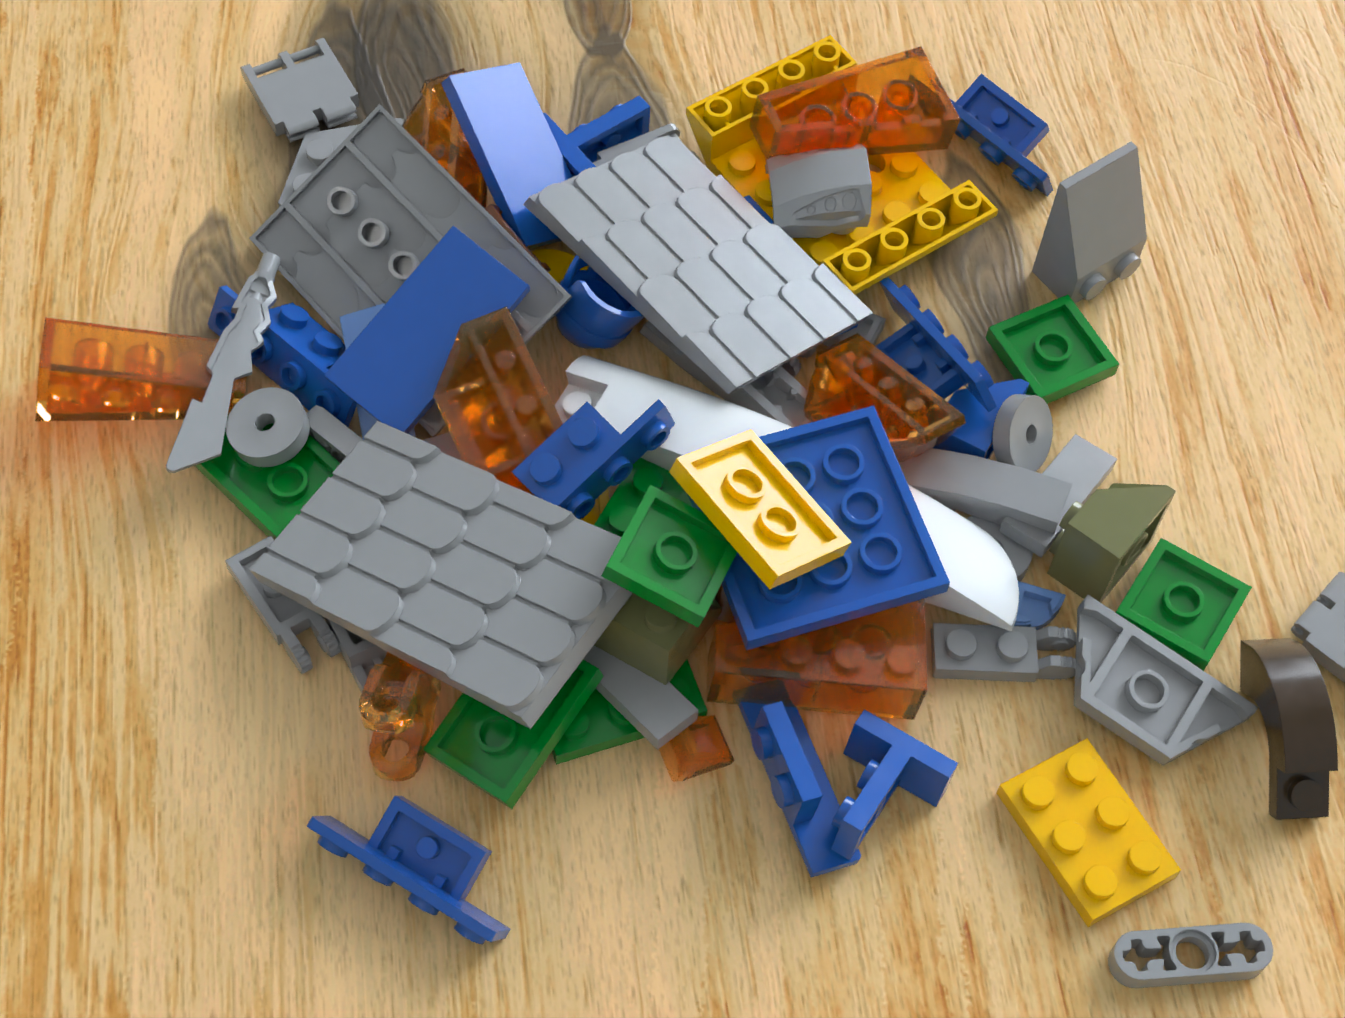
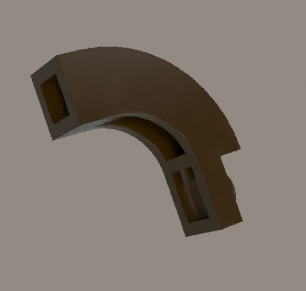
(1297, 723)

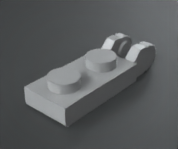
(279, 613)
(1000, 654)

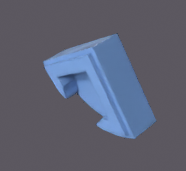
(1037, 606)

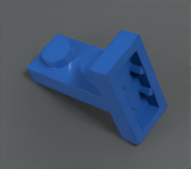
(615, 127)
(890, 761)

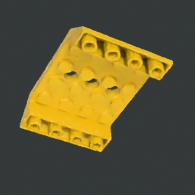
(909, 202)

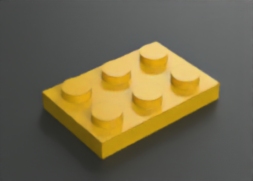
(760, 508)
(1088, 832)

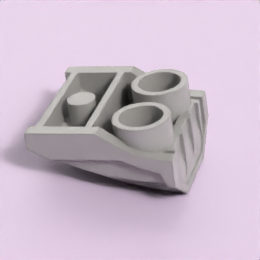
(821, 191)

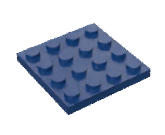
(861, 487)

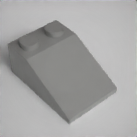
(1094, 227)

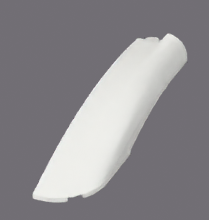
(977, 566)

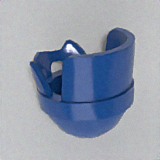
(596, 312)

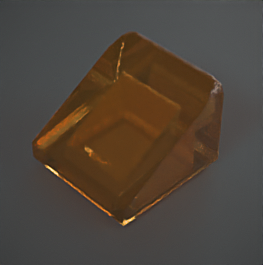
(696, 750)

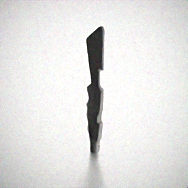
(205, 421)

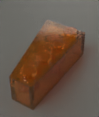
(882, 104)
(121, 373)
(836, 669)

